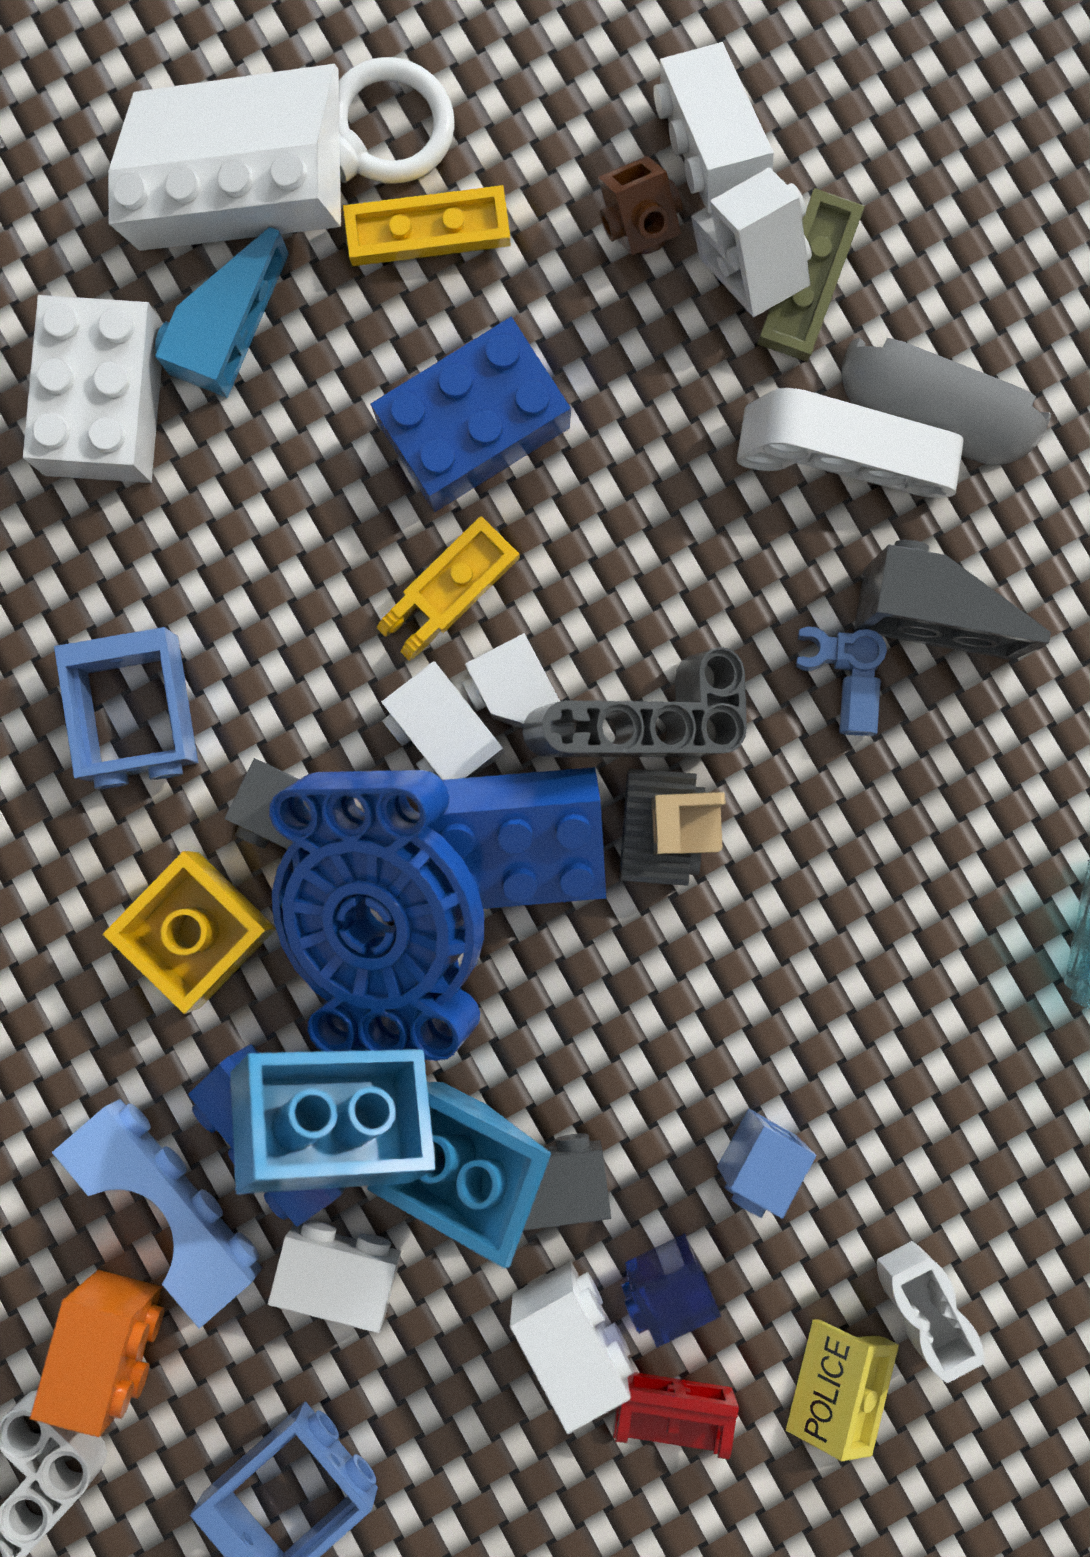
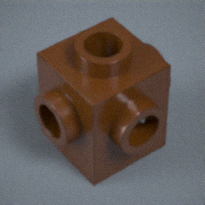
(640, 206)

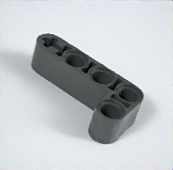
(636, 720)

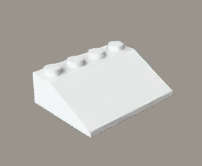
(228, 159)

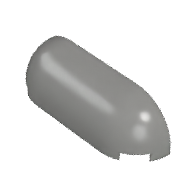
(944, 394)

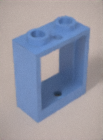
(113, 652)
(240, 1534)

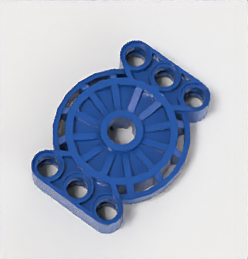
(379, 980)

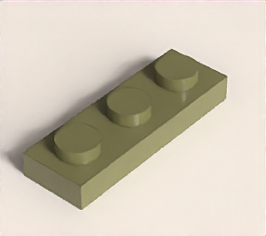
(796, 321)

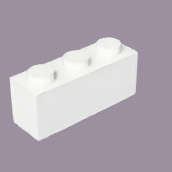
(711, 121)

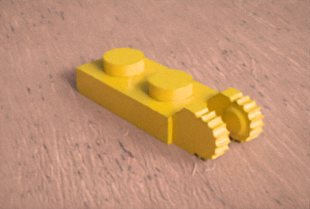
(451, 584)

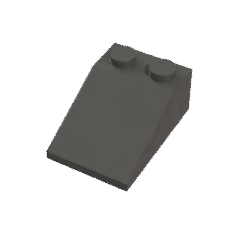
(941, 604)

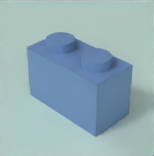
(764, 1165)

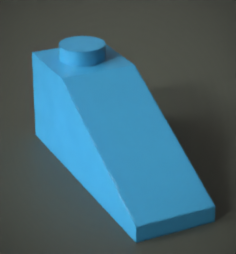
(219, 319)

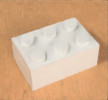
(93, 389)

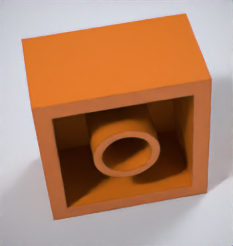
(98, 1353)

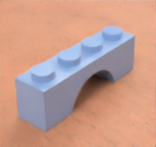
(208, 1258)

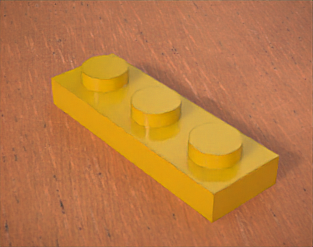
(427, 225)

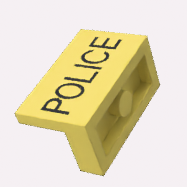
(841, 1391)

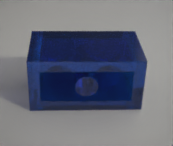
(668, 1292)

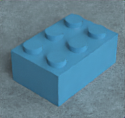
(330, 1120)

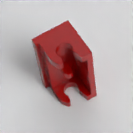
(678, 1413)

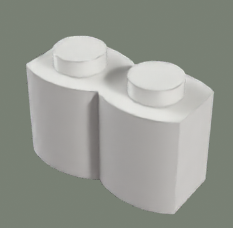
(930, 1312)

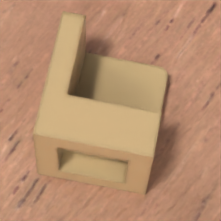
(687, 823)

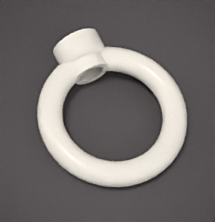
(353, 153)

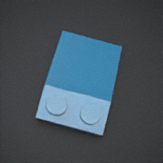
(481, 1176)

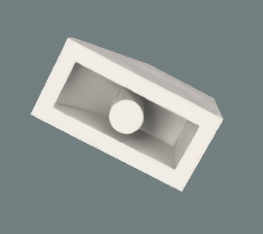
(511, 684)

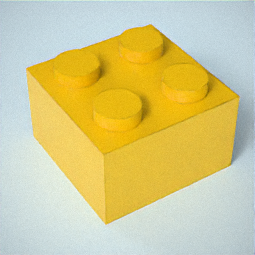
(189, 931)

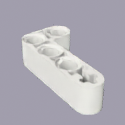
(849, 441)
(47, 1476)

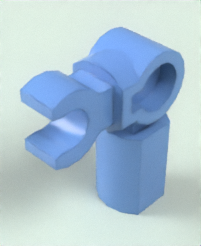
(861, 655)

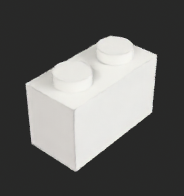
(440, 726)
(335, 1275)

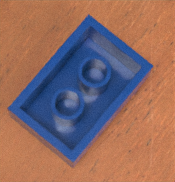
(472, 414)
(528, 836)

